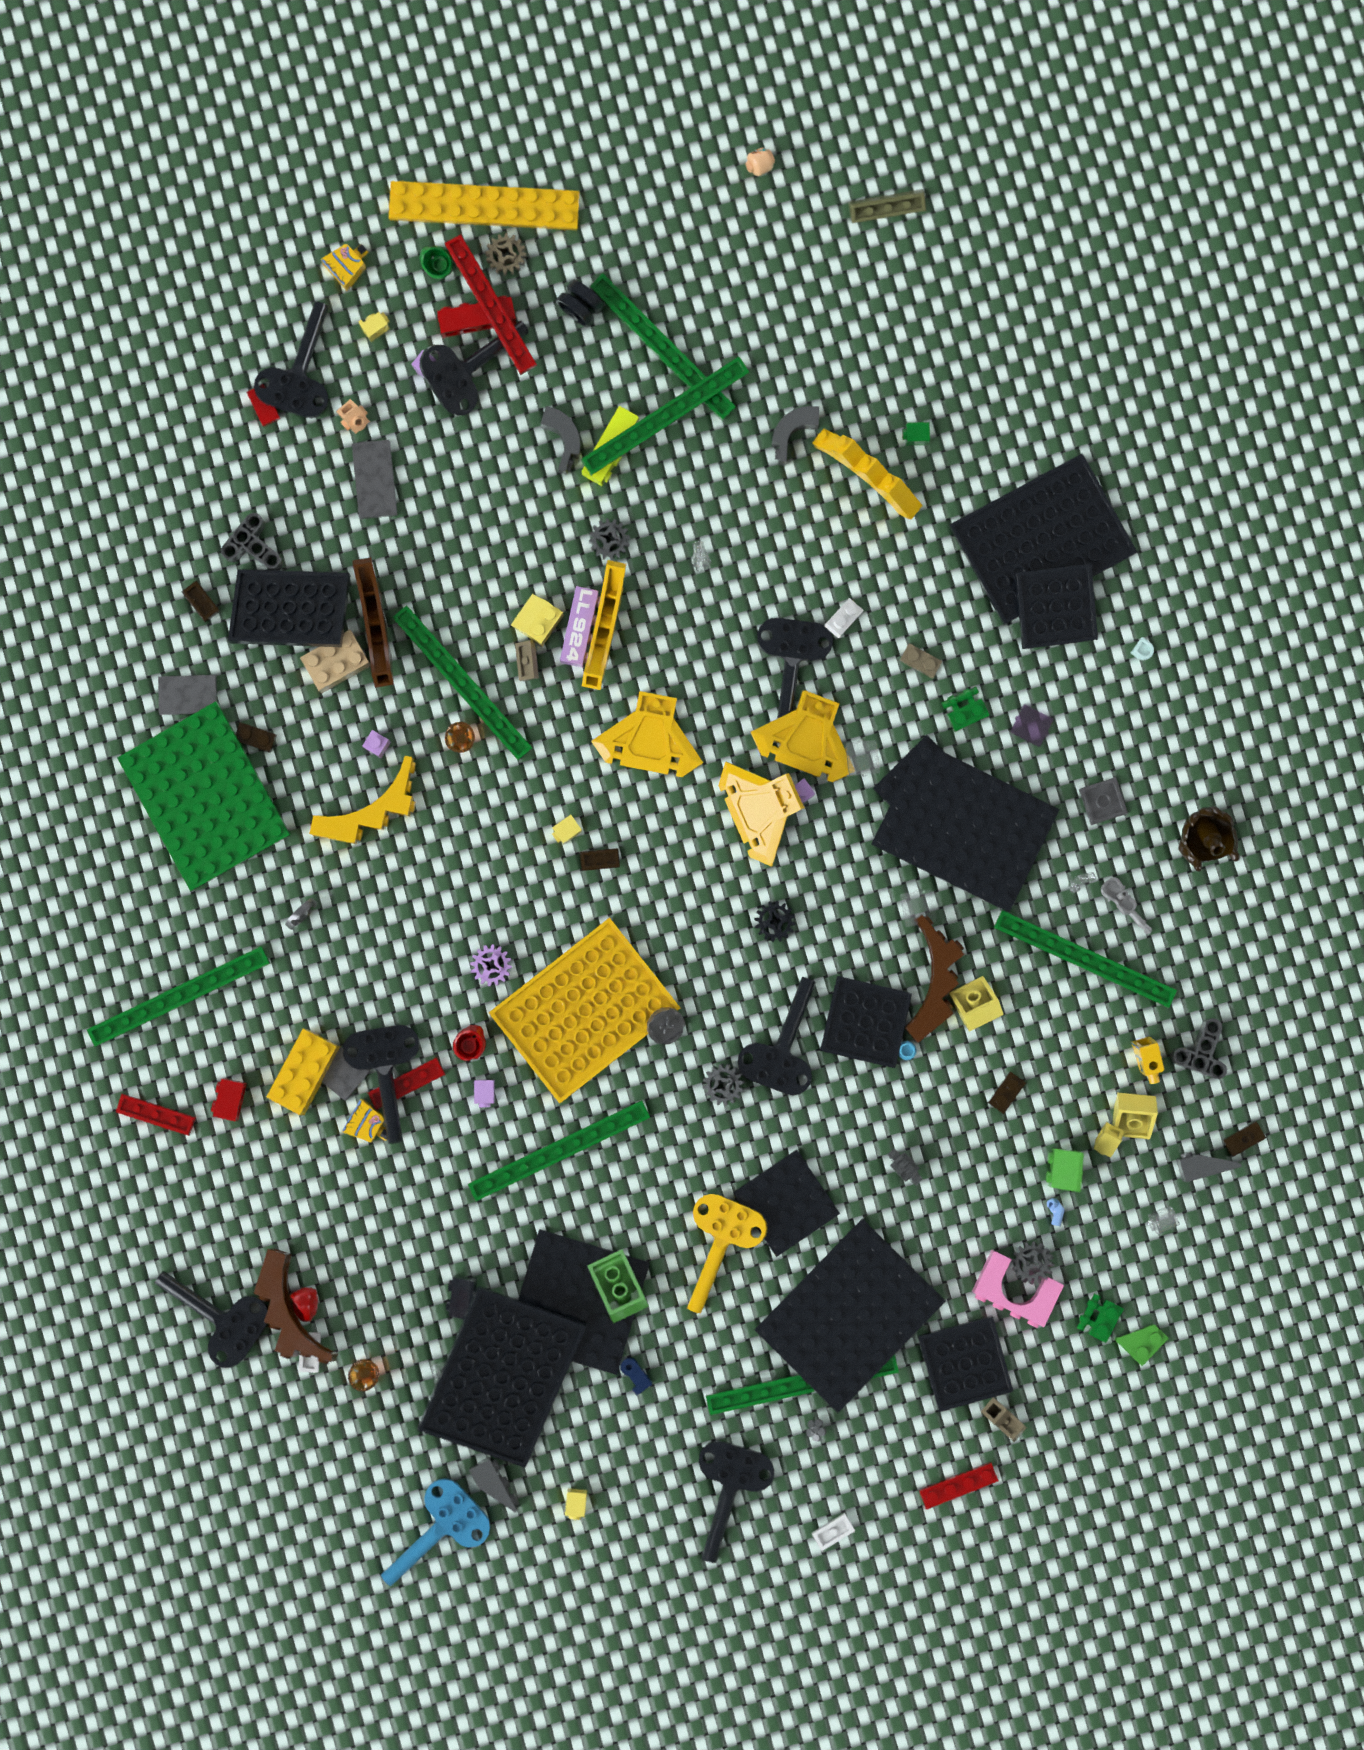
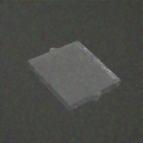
(862, 758)
(917, 903)

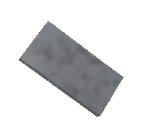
(374, 479)

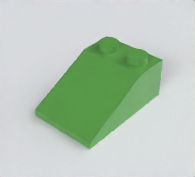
(1065, 1169)
(617, 1286)

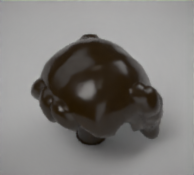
(1208, 837)

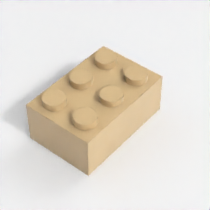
(335, 664)

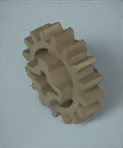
(497, 249)

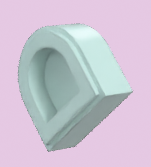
(1143, 649)

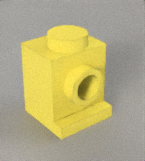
(375, 325)

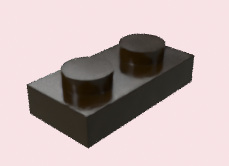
(255, 737)
(1006, 1092)

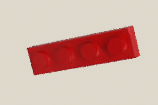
(958, 1485)

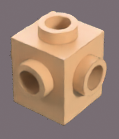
(353, 416)

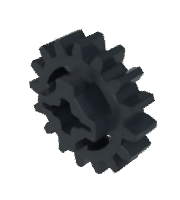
(764, 924)

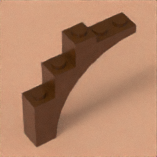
(374, 622)
(943, 955)
(293, 1336)

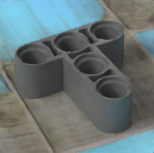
(251, 542)
(1198, 1052)

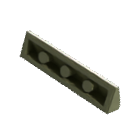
(887, 206)

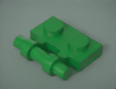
(968, 714)
(1105, 1320)

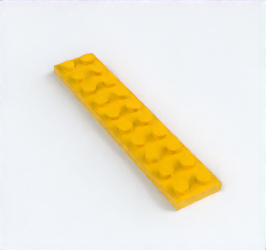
(484, 205)

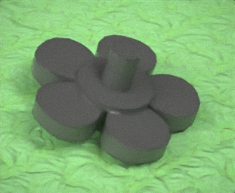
(816, 1430)

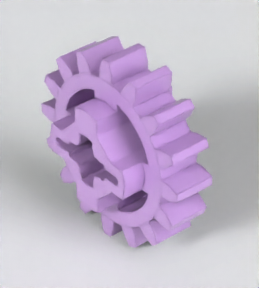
(495, 956)

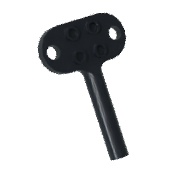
(451, 377)
(292, 388)
(794, 643)
(381, 1051)
(775, 1064)
(234, 1330)
(735, 1470)

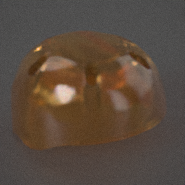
(459, 737)
(364, 1375)

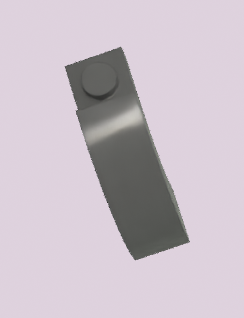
(797, 419)
(563, 426)

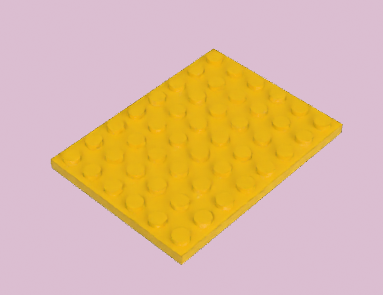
(583, 1010)

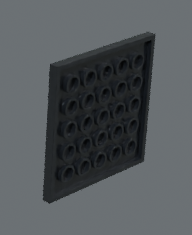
(563, 1285)

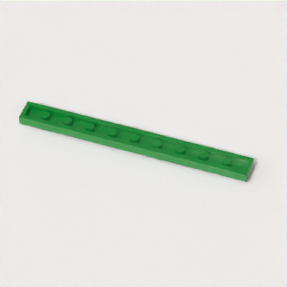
(657, 342)
(665, 416)
(462, 683)
(1085, 959)
(178, 996)
(558, 1150)
(772, 1391)

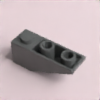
(489, 1480)

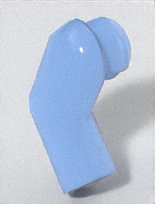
(1057, 1209)

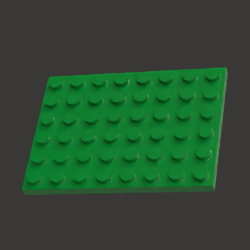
(204, 796)

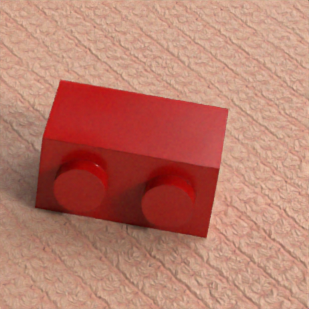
(229, 1099)

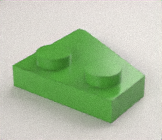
(1142, 1343)

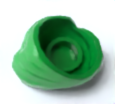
(440, 265)

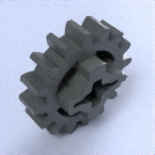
(600, 536)
(727, 1090)
(905, 1167)
(1035, 1256)

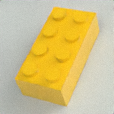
(303, 1072)

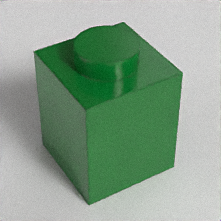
(916, 433)

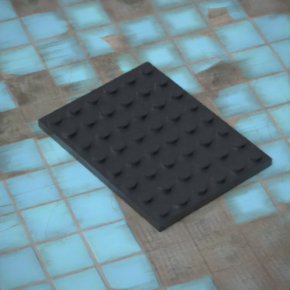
(1042, 525)
(965, 827)
(850, 1315)
(501, 1376)

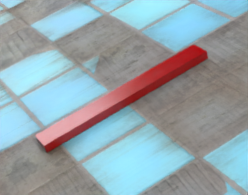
(490, 304)

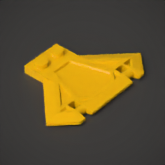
(649, 738)
(806, 738)
(759, 808)

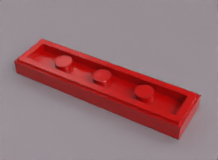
(411, 1081)
(155, 1114)

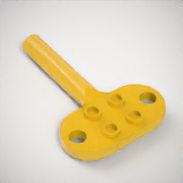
(728, 1224)

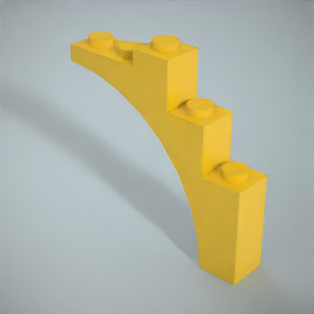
(870, 470)
(605, 625)
(394, 800)

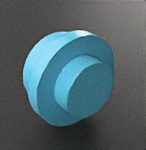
(907, 1050)

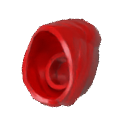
(469, 1048)
(305, 1303)

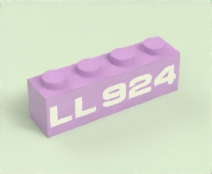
(579, 627)

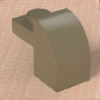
(1003, 1419)

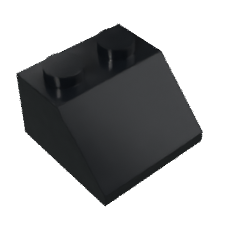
(462, 1293)

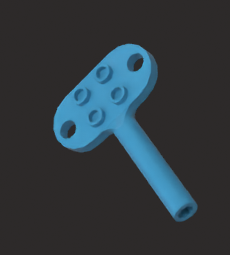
(454, 1515)

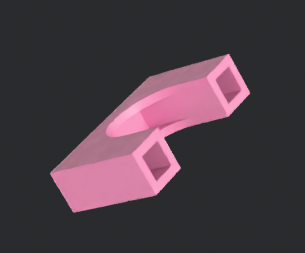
(1035, 1309)

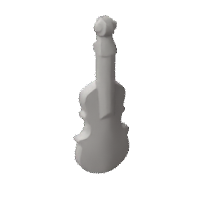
(1115, 892)

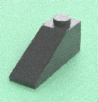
(1198, 1166)

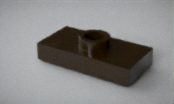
(200, 601)
(600, 859)
(1244, 1139)

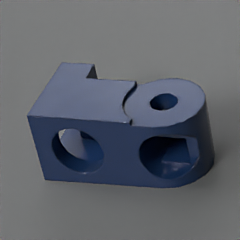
(635, 1372)

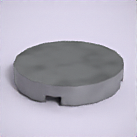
(301, 913)
(665, 1025)

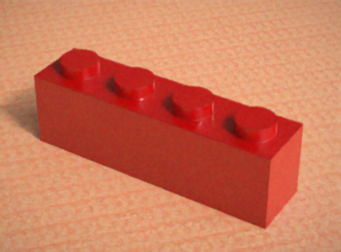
(469, 318)

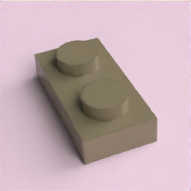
(526, 660)
(920, 661)

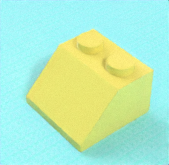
(537, 619)
(976, 1003)
(1135, 1115)

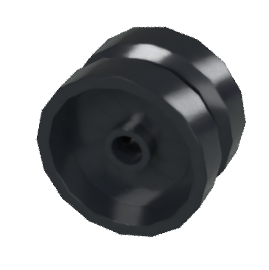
(580, 303)

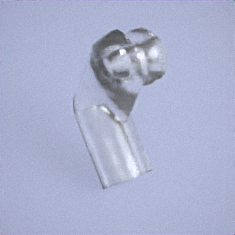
(1080, 879)

